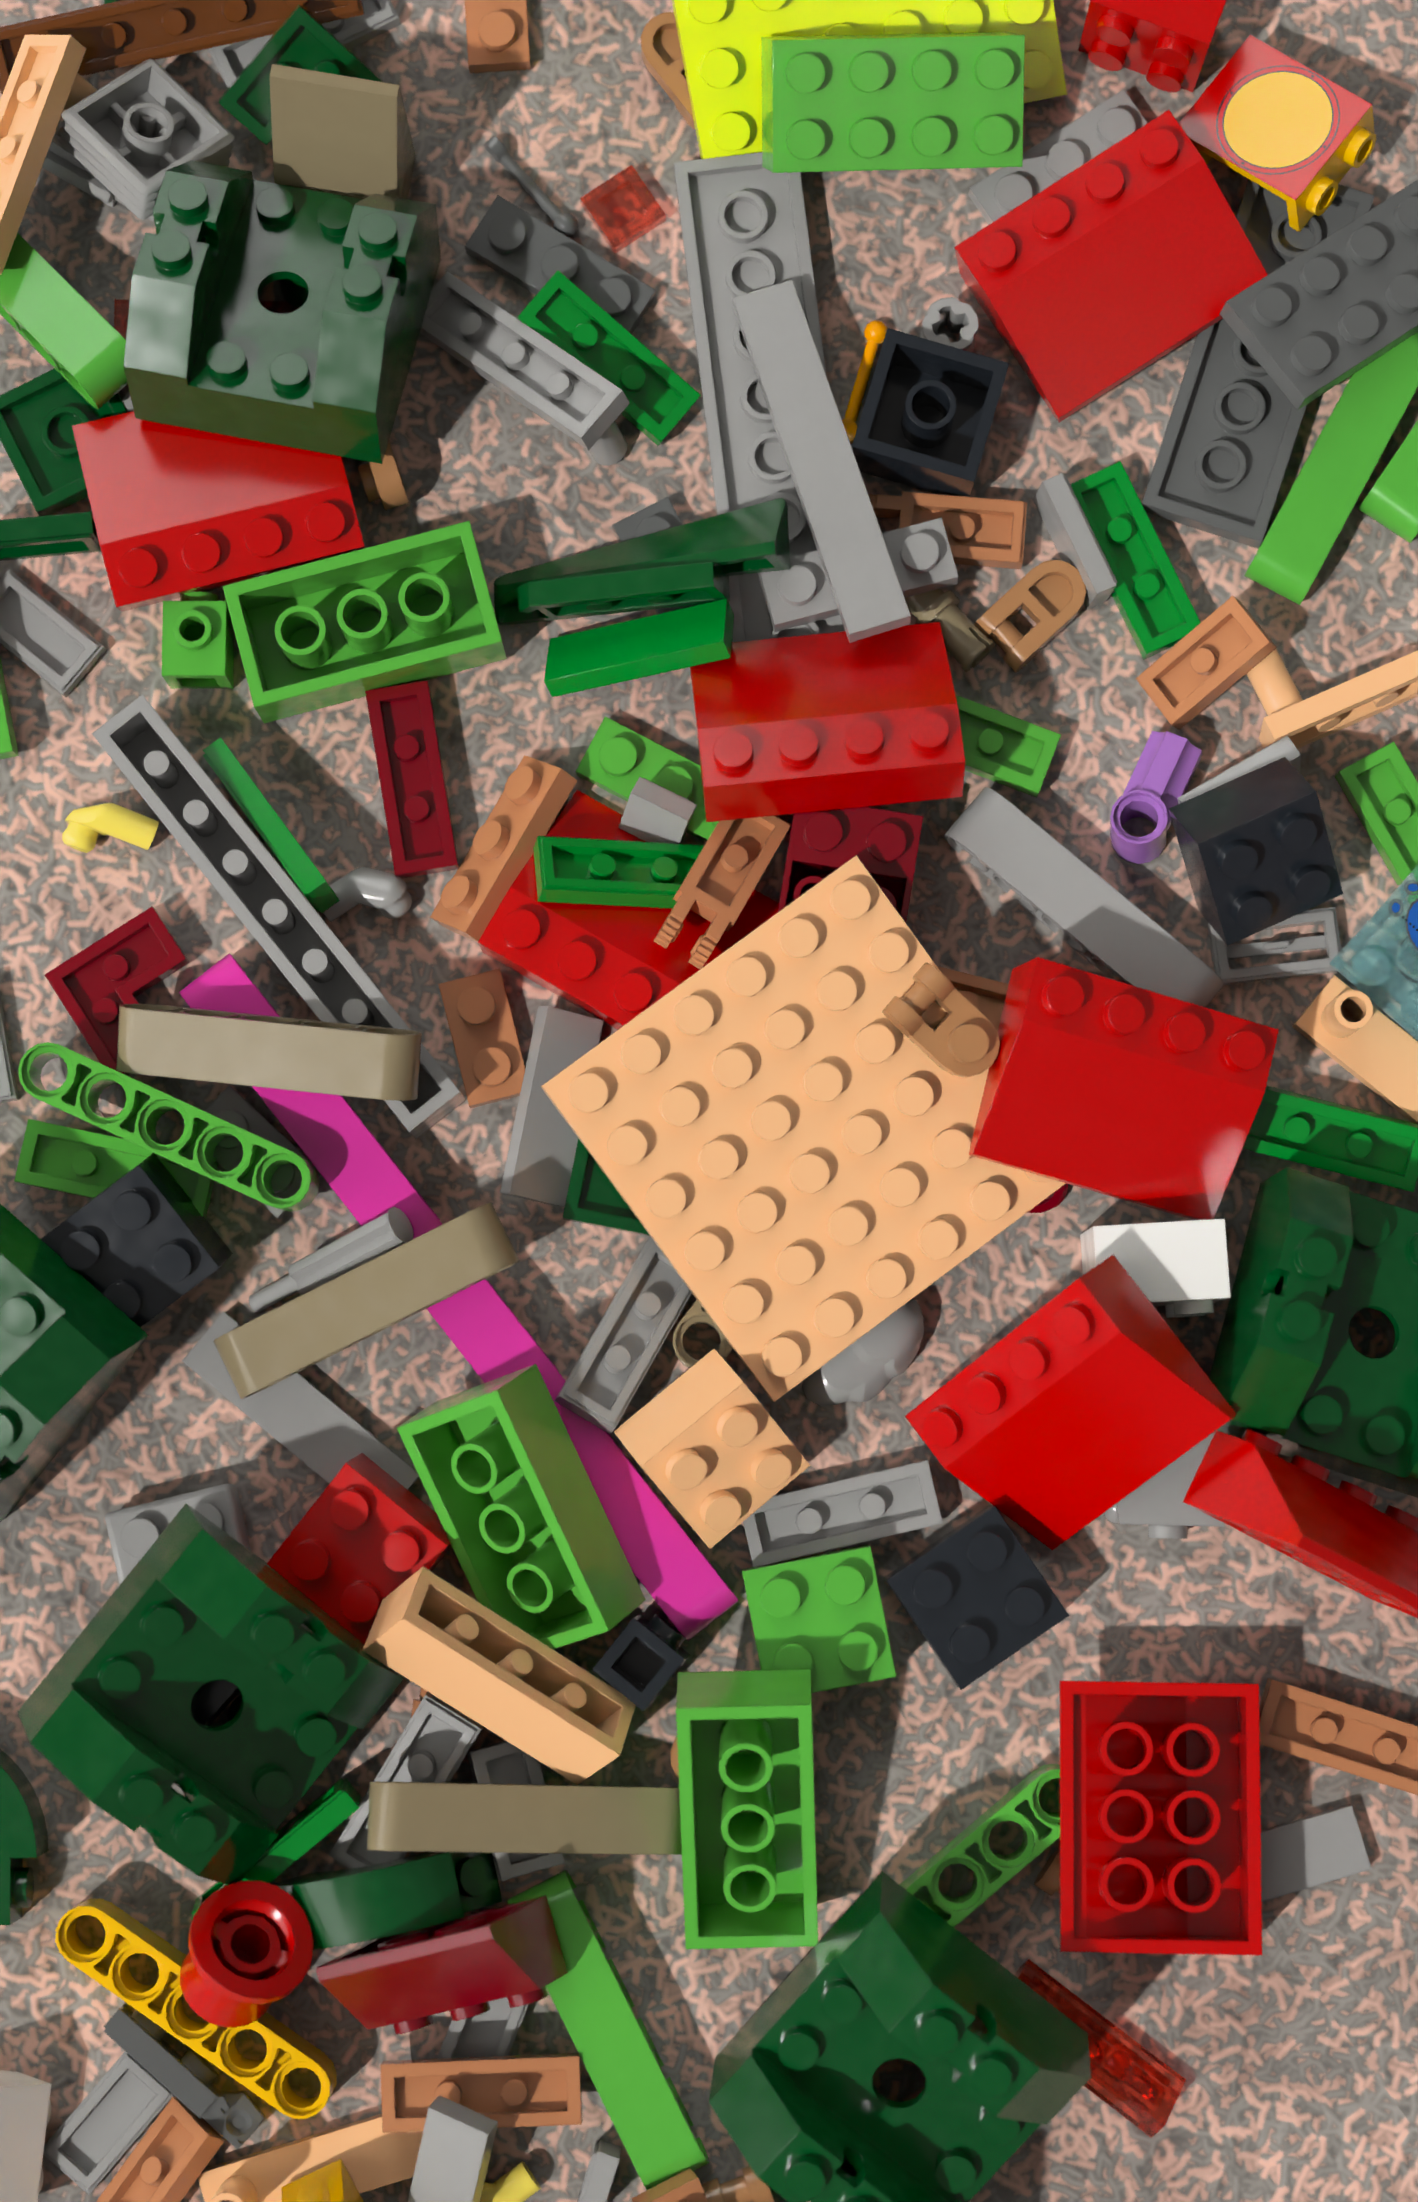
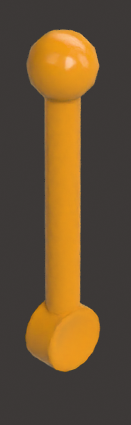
(874, 334)

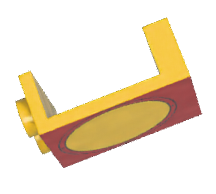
(1282, 128)

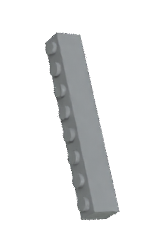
(262, 893)

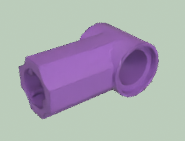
(1153, 788)

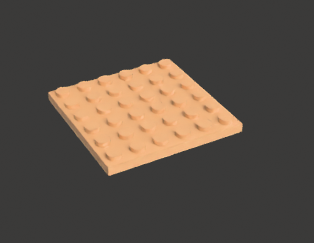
(793, 1135)

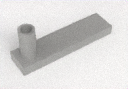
(527, 367)

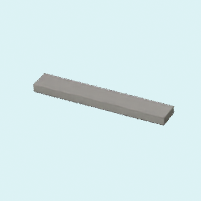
(821, 461)

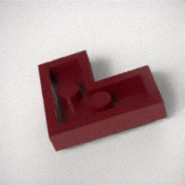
(113, 975)

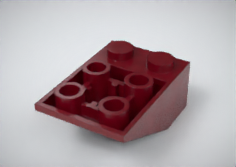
(827, 839)

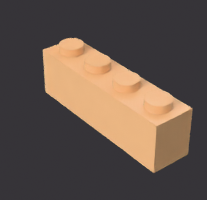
(500, 1676)

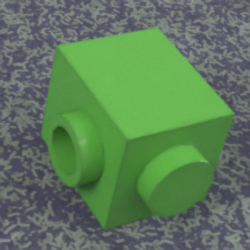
(197, 642)

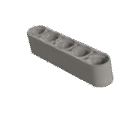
(1077, 901)

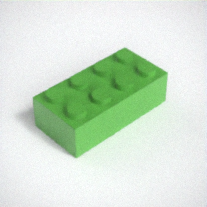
(892, 101)
(364, 622)
(522, 1509)
(747, 1808)

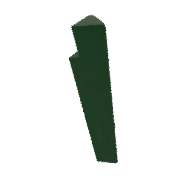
(650, 571)

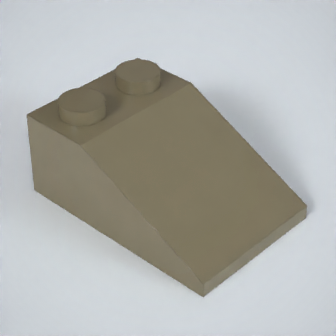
(339, 134)

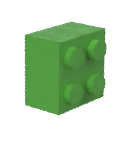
(821, 1617)

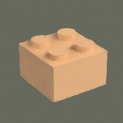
(711, 1448)

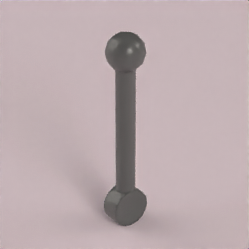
(563, 222)

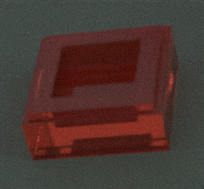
(623, 209)

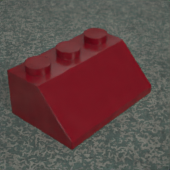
(449, 1968)

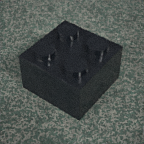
(928, 414)
(1256, 850)
(140, 1242)
(976, 1596)

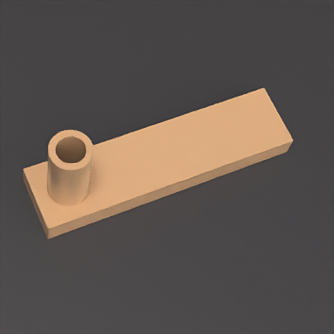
(31, 106)
(1332, 709)
(1364, 1044)
(368, 2154)

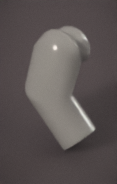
(373, 889)

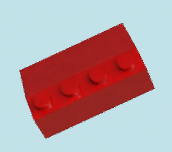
(1110, 265)
(207, 507)
(828, 724)
(601, 953)
(1121, 1089)
(1072, 1407)
(1310, 1519)
(1160, 1818)

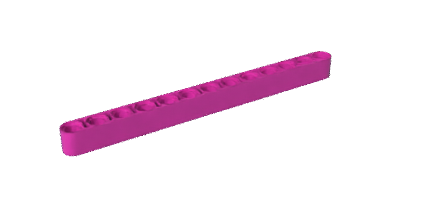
(483, 1323)

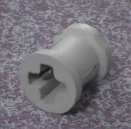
(958, 318)

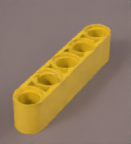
(163, 2006)

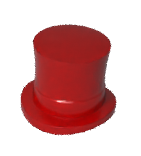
(245, 1952)

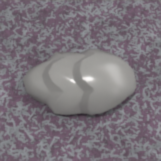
(870, 1361)

